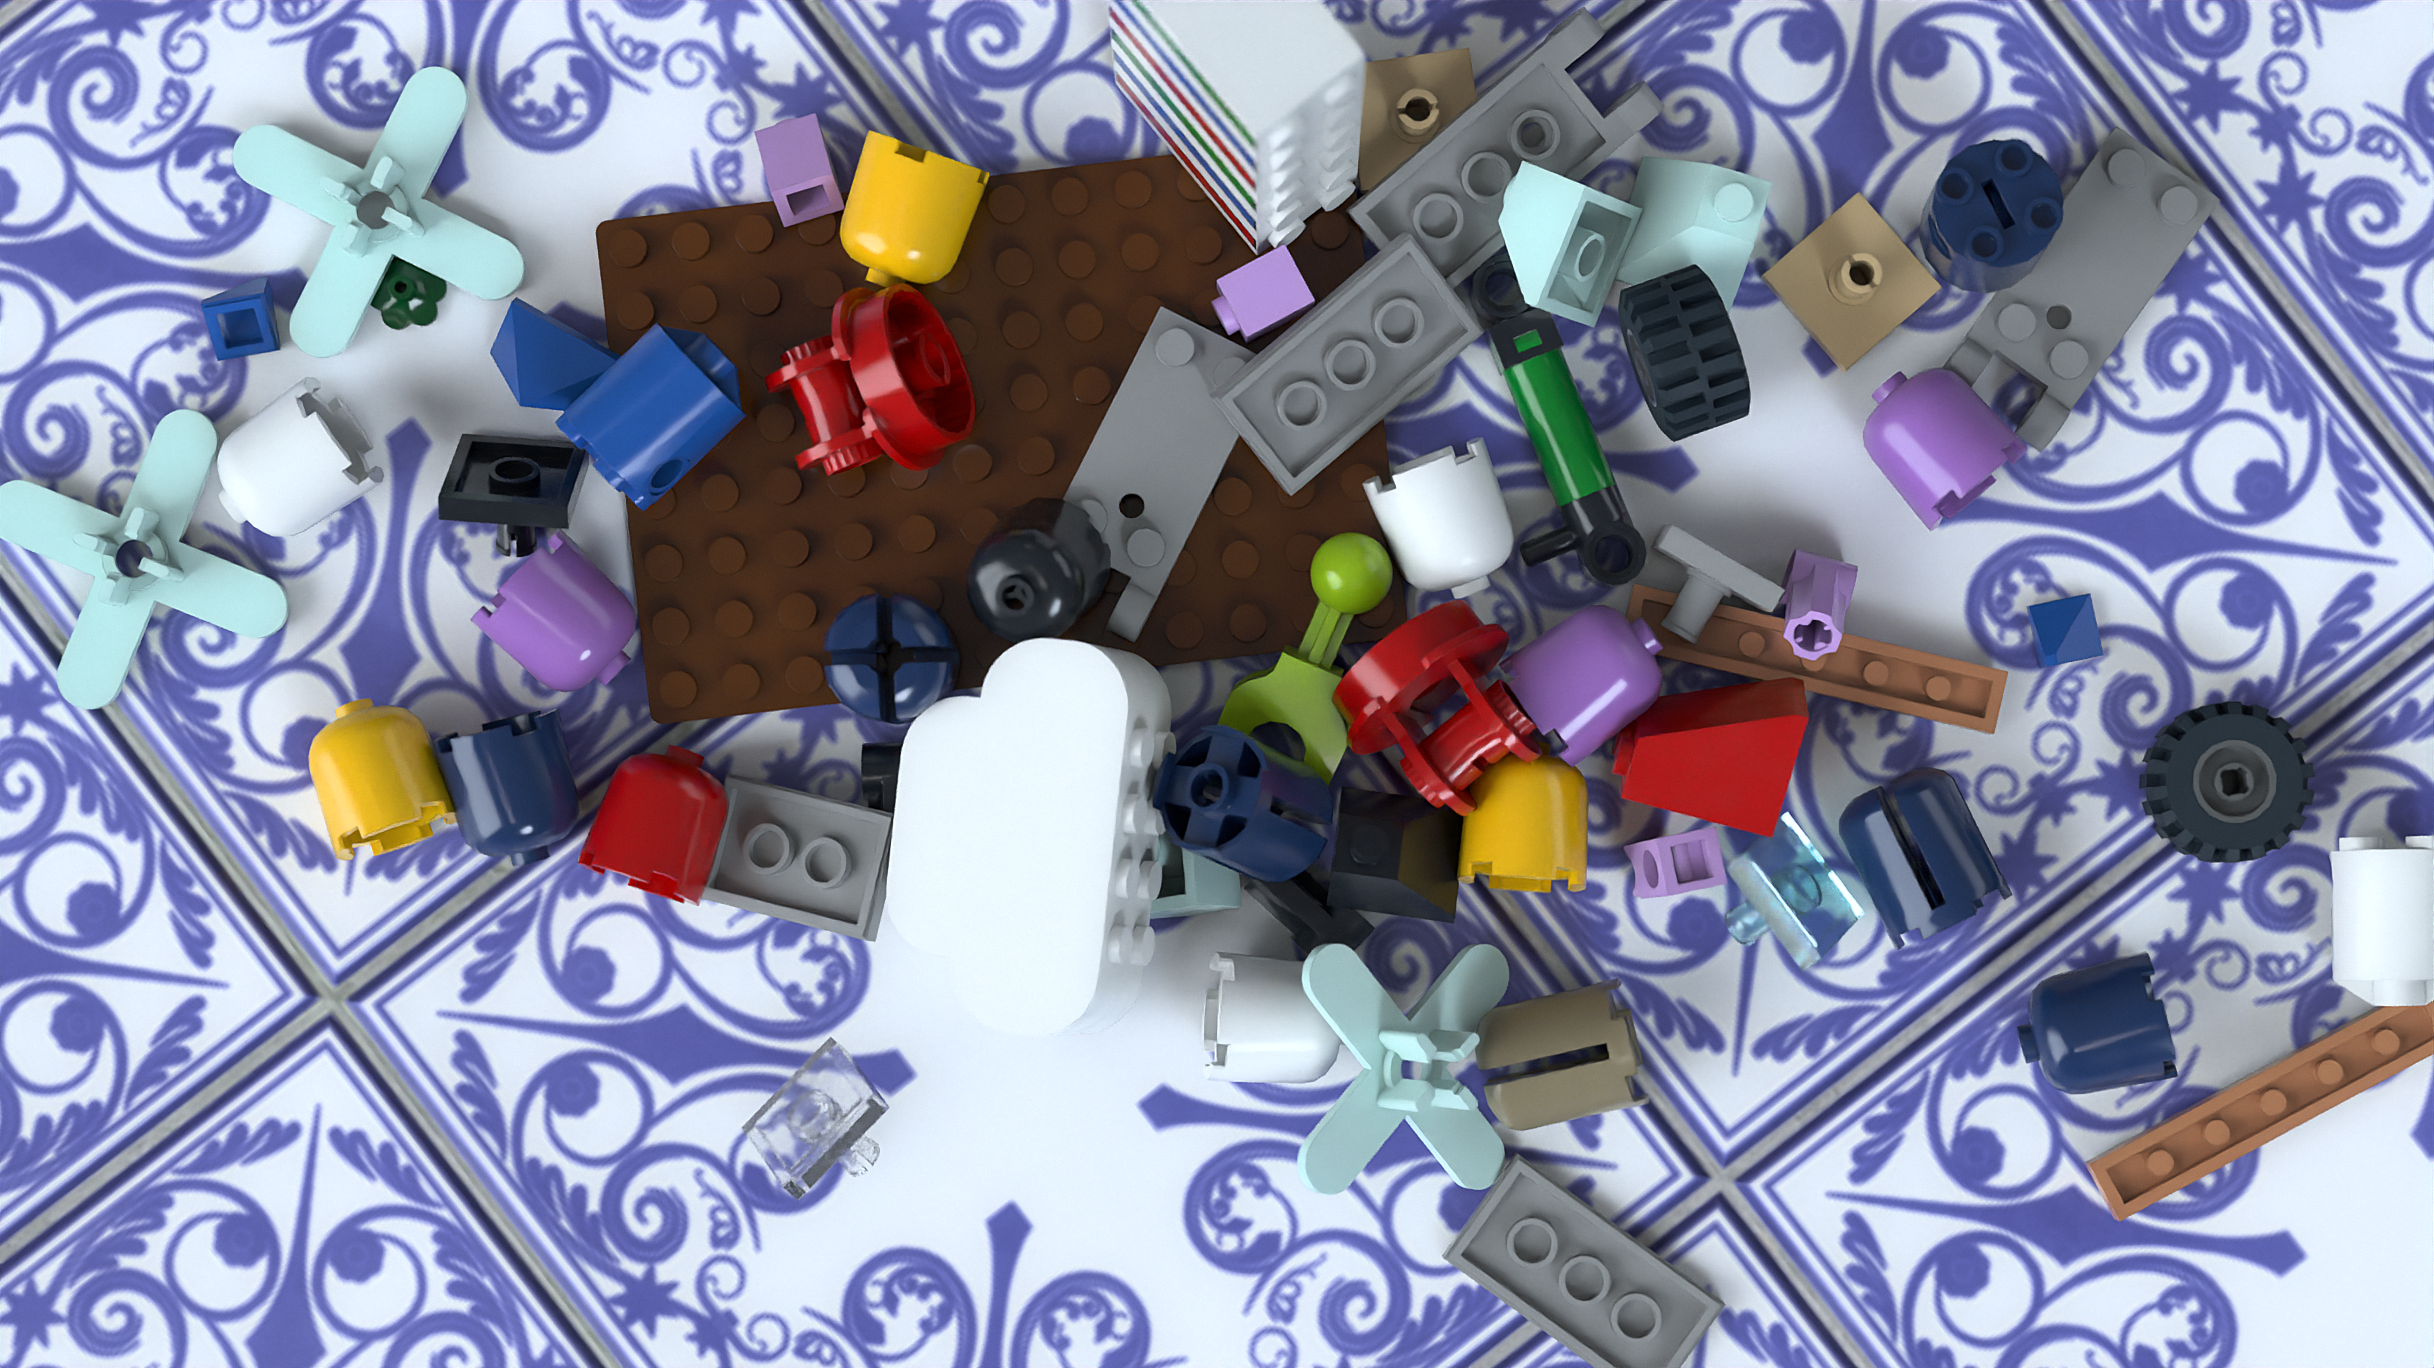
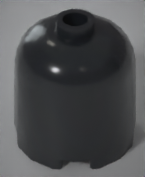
(1050, 558)

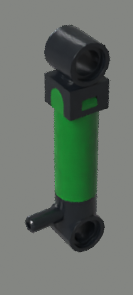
(1561, 432)

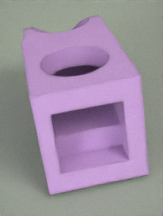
(1677, 863)

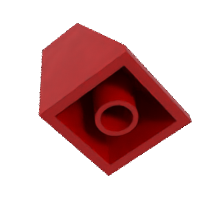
(1716, 752)

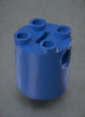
(656, 412)

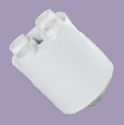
(2384, 920)

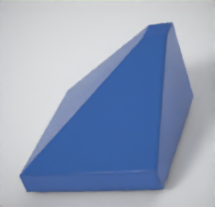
(242, 320)
(2065, 630)

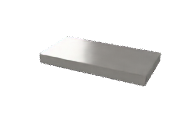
(1347, 363)
(1580, 1274)

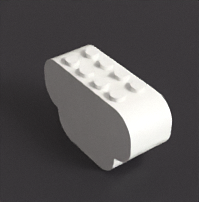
(1036, 836)

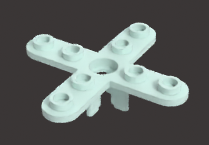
(416, 231)
(176, 576)
(1381, 1038)

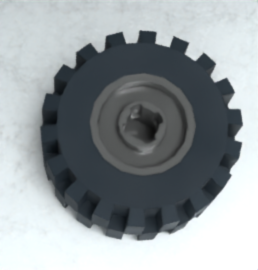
(1684, 352)
(2226, 782)

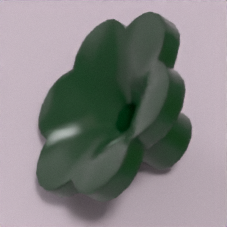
(416, 304)

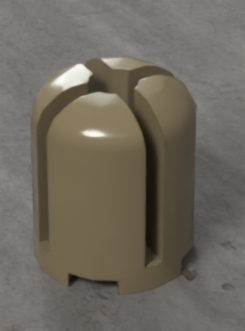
(1553, 1027)

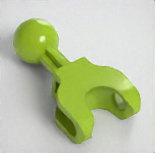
(1349, 578)

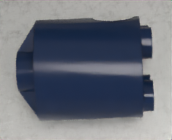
(1991, 215)

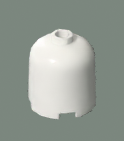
(295, 463)
(1445, 519)
(1264, 1023)

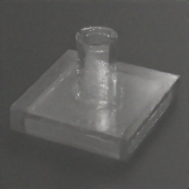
(818, 1121)

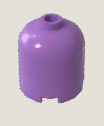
(1937, 442)
(561, 618)
(1587, 678)

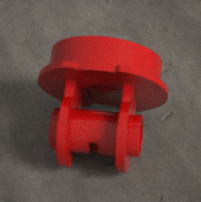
(879, 383)
(1413, 672)

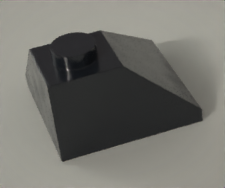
(1395, 856)

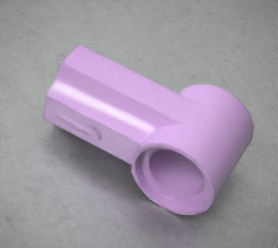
(1816, 602)

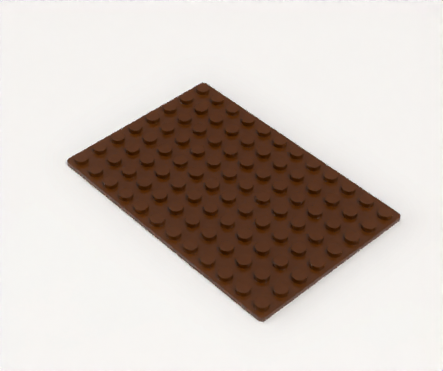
(1048, 311)

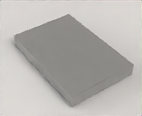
(802, 858)

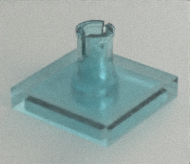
(1791, 894)

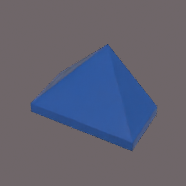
(545, 359)

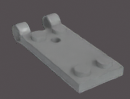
(1457, 180)
(2115, 247)
(1166, 447)

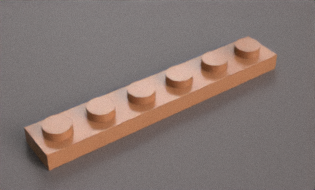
(1857, 672)
(2262, 1106)

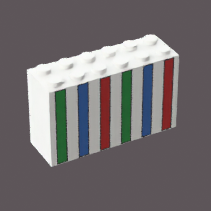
(1249, 102)

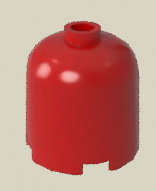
(659, 825)

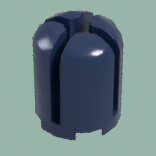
(864, 632)
(1252, 793)
(1947, 841)

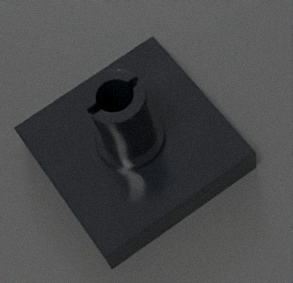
(514, 486)

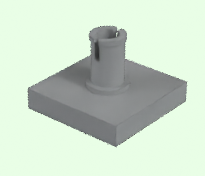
(1710, 578)

